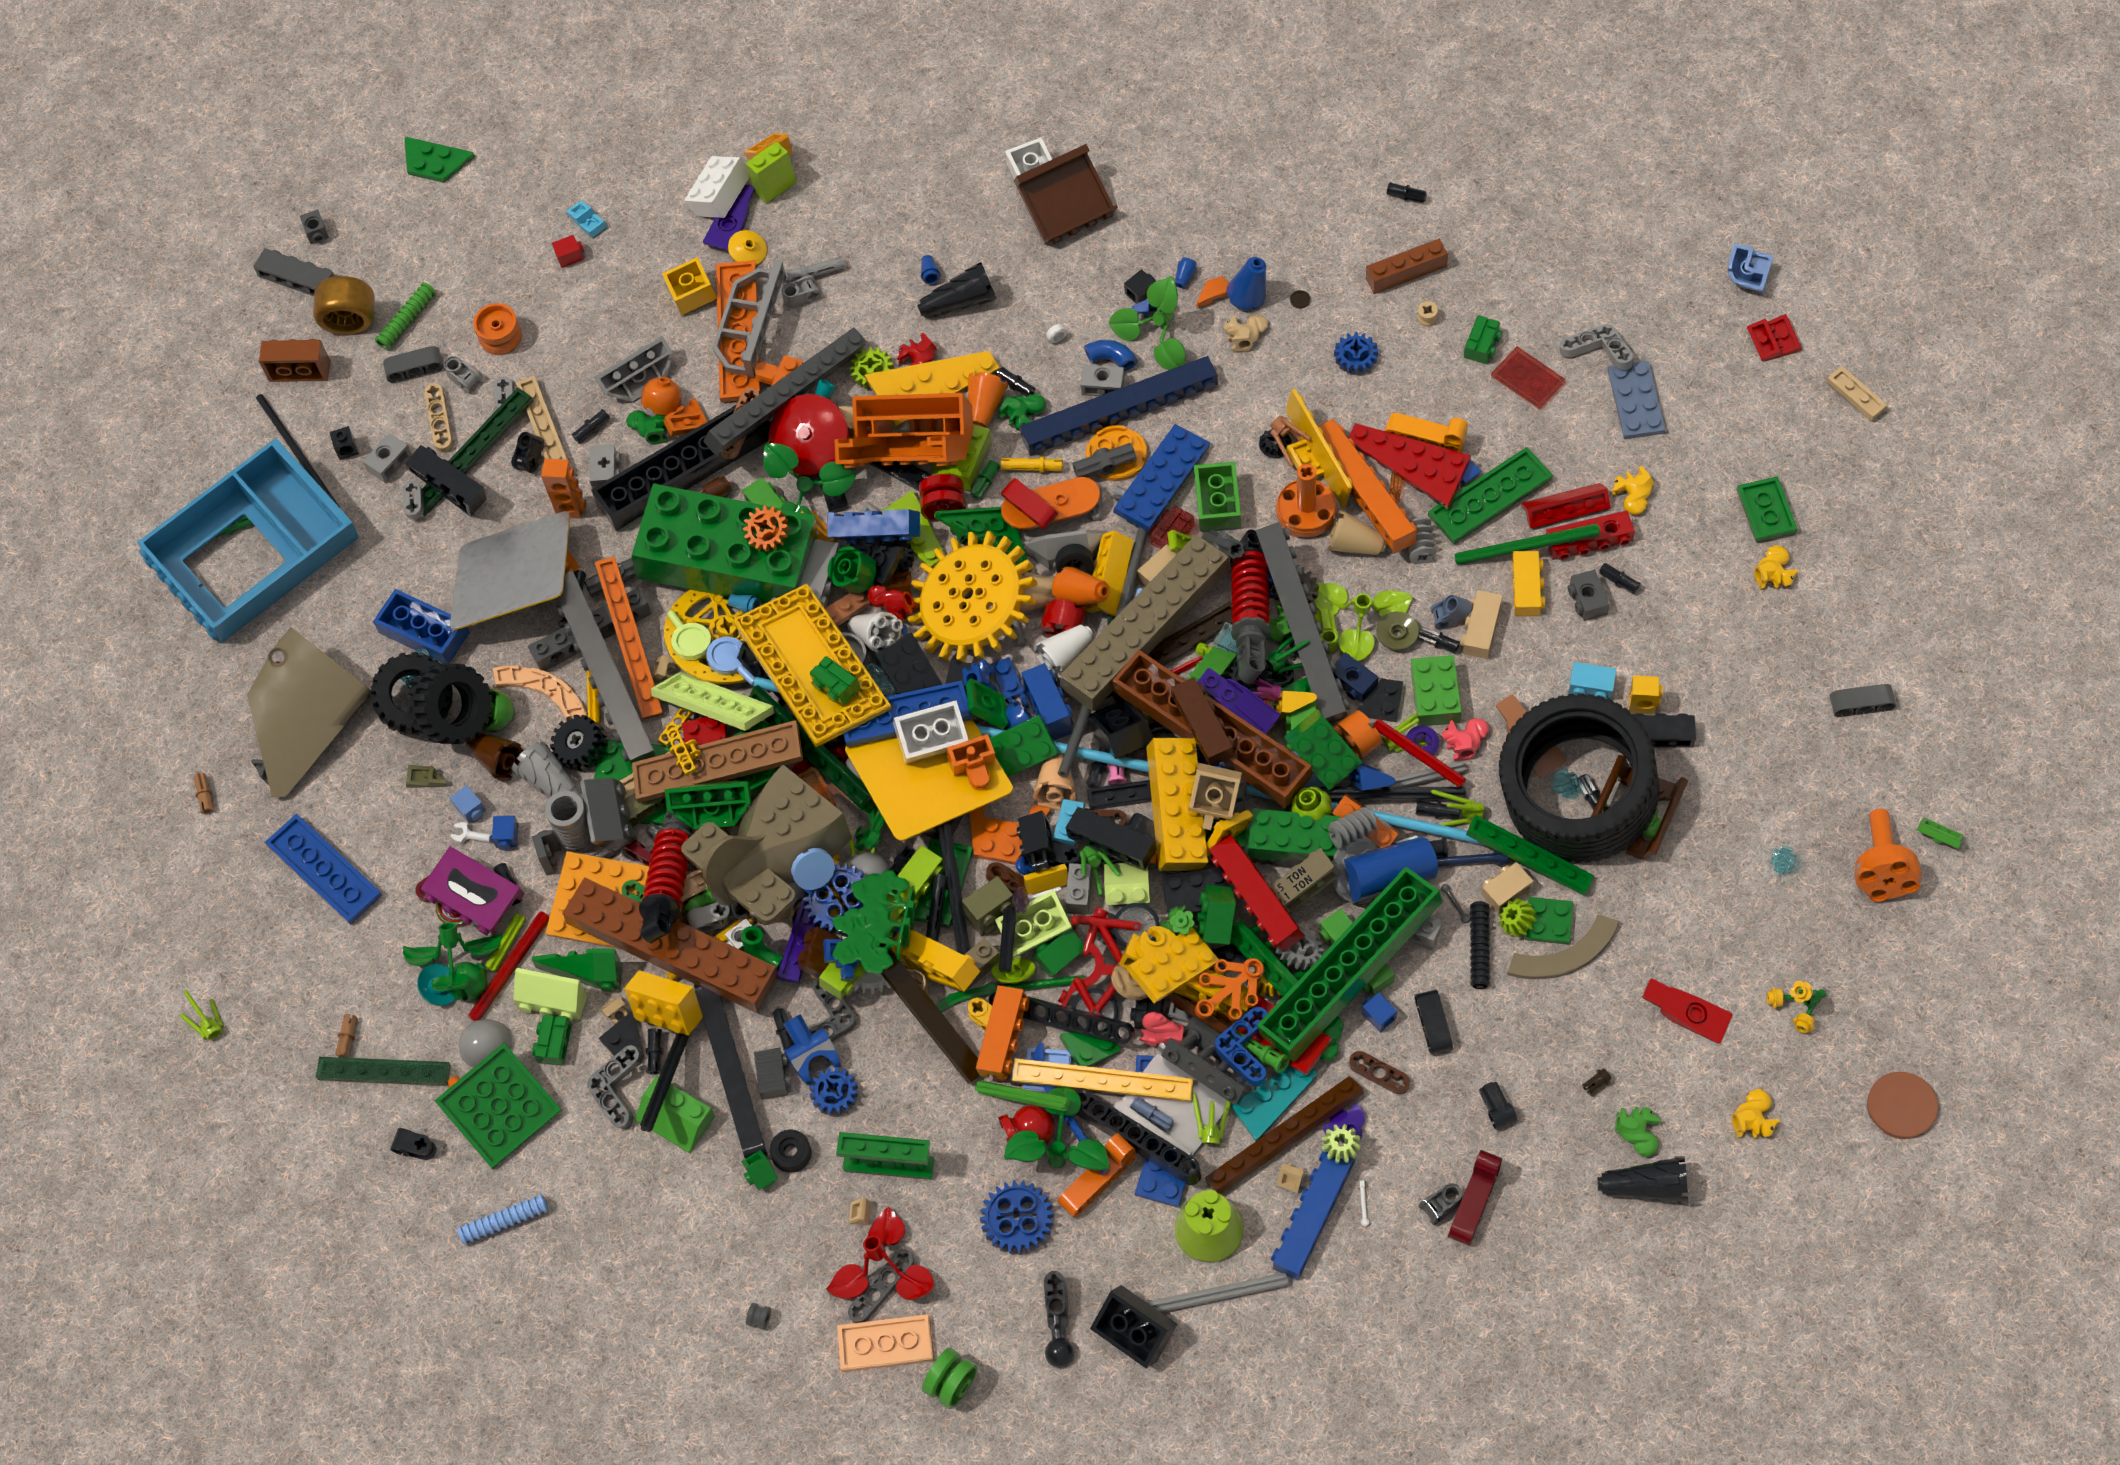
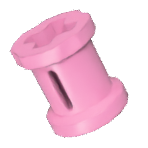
(1116, 773)

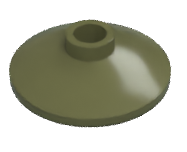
(1401, 623)

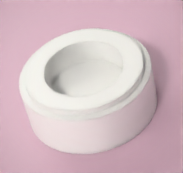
(1056, 333)

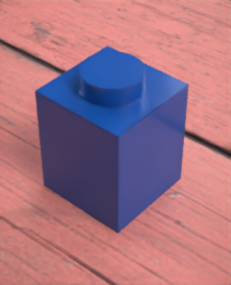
(505, 832)
(1379, 1012)

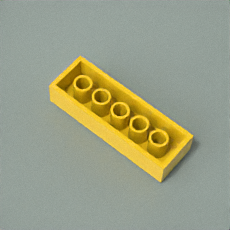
(1177, 830)

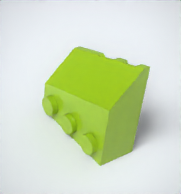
(970, 467)

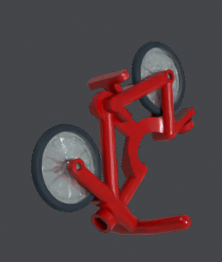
(1128, 920)

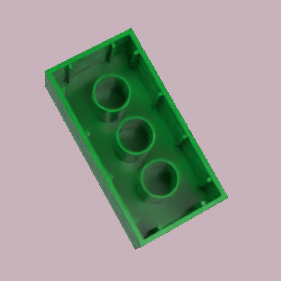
(701, 546)

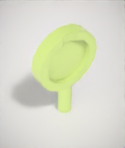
(690, 639)

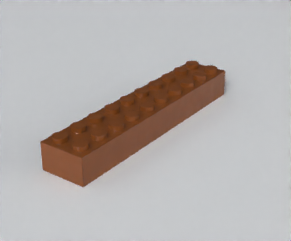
(1259, 758)
(681, 952)

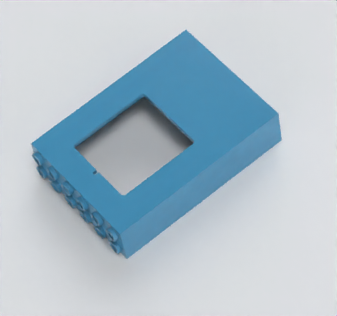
(281, 504)

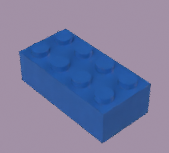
(419, 626)

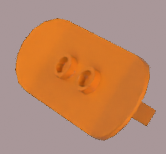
(1068, 498)

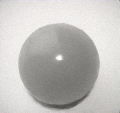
(868, 863)
(481, 1039)

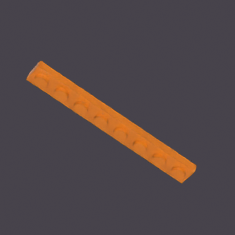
(628, 637)

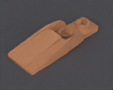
(1511, 711)

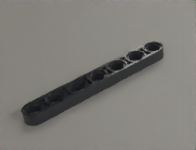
(1071, 1021)

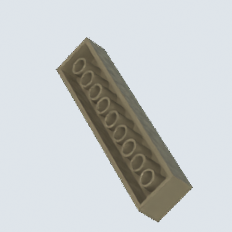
(1144, 621)

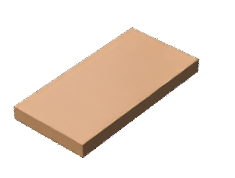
(885, 1343)

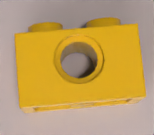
(1645, 694)

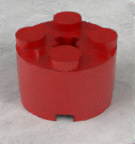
(1061, 616)

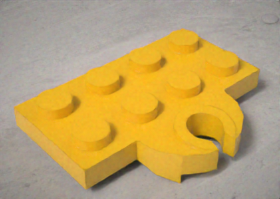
(1169, 961)

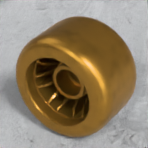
(344, 305)

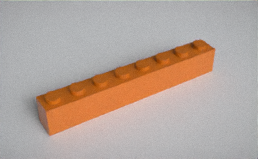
(1369, 491)

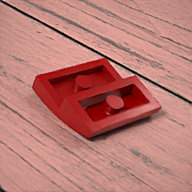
(1774, 338)

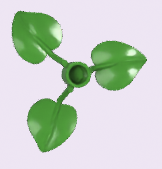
(1126, 326)

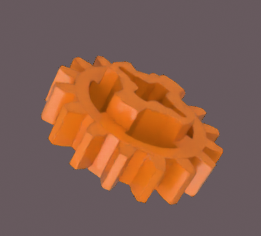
(765, 519)

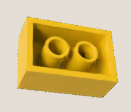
(663, 1002)

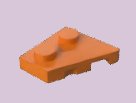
(684, 419)

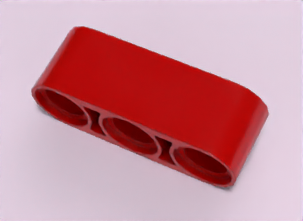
(1029, 503)

